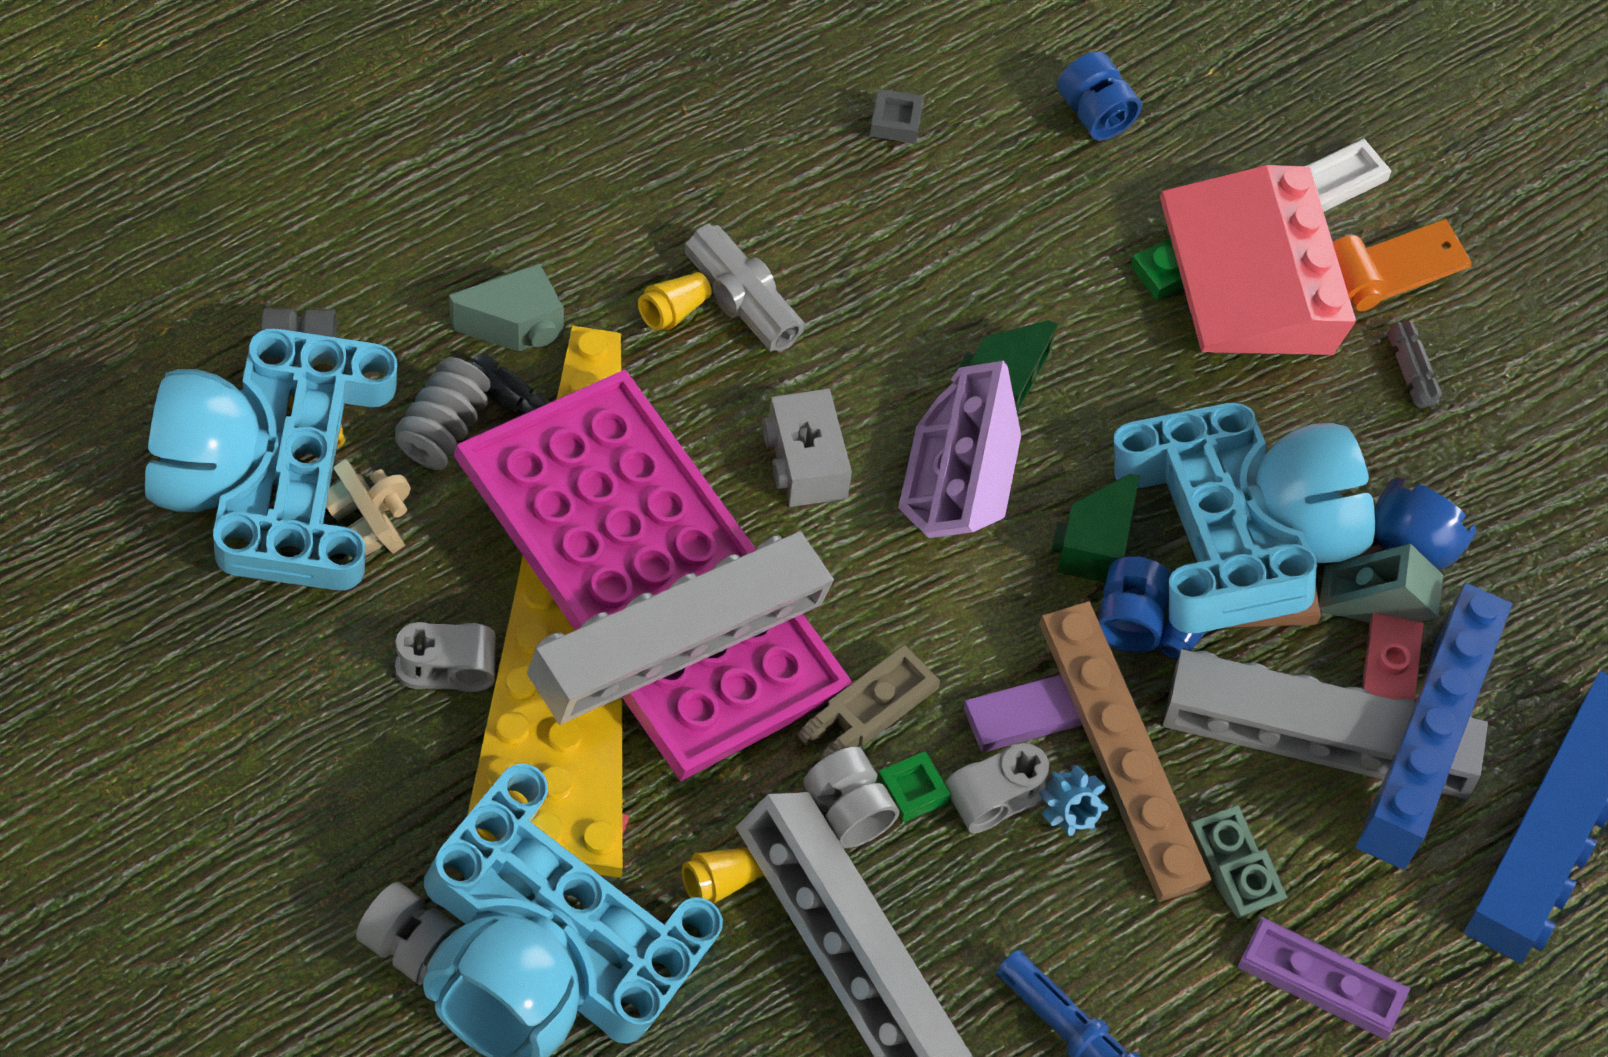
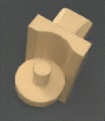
(353, 492)

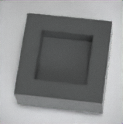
(897, 116)

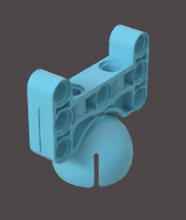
(235, 444)
(1248, 513)
(534, 955)

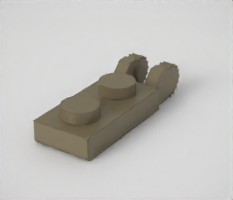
(873, 702)

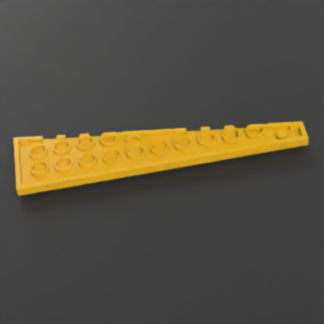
(580, 755)

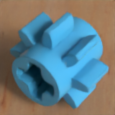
(1073, 800)

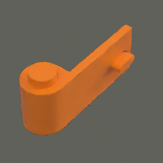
(1398, 263)

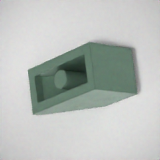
(510, 310)
(1386, 583)

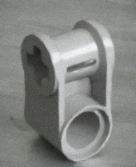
(449, 656)
(998, 786)

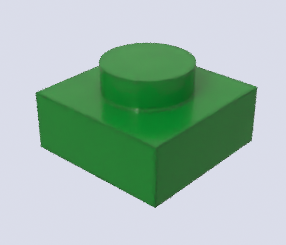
(1158, 269)
(914, 786)

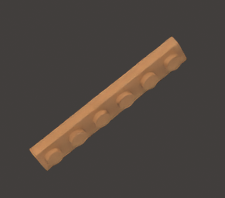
(1124, 752)

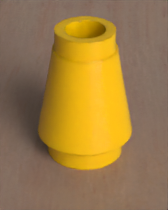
(671, 301)
(719, 873)

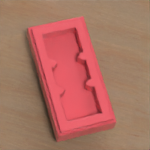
(1392, 657)

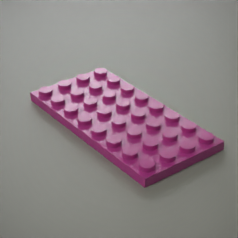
(621, 511)

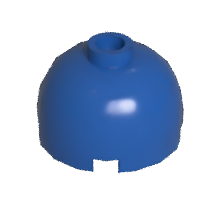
(1423, 521)

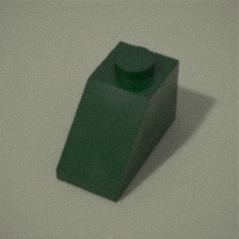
(1022, 351)
(1096, 530)

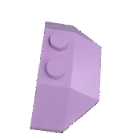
(964, 454)

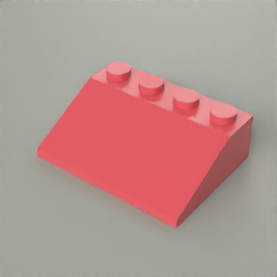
(1259, 263)

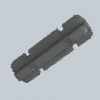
(1414, 364)

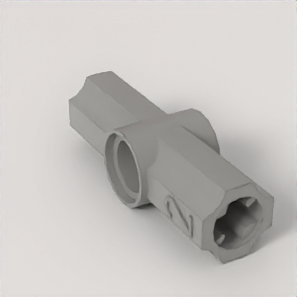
(744, 287)

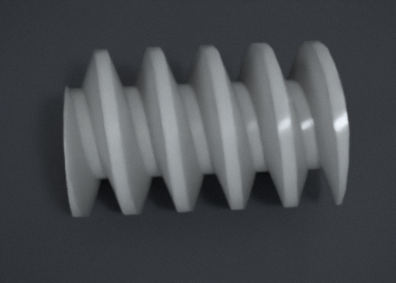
(442, 412)

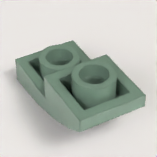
(1235, 863)

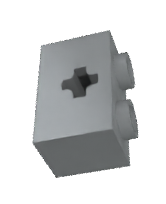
(808, 448)

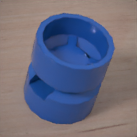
(1099, 95)
(1134, 604)

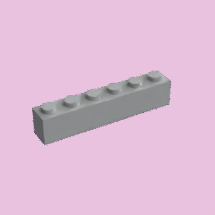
(678, 626)
(1303, 718)
(847, 930)

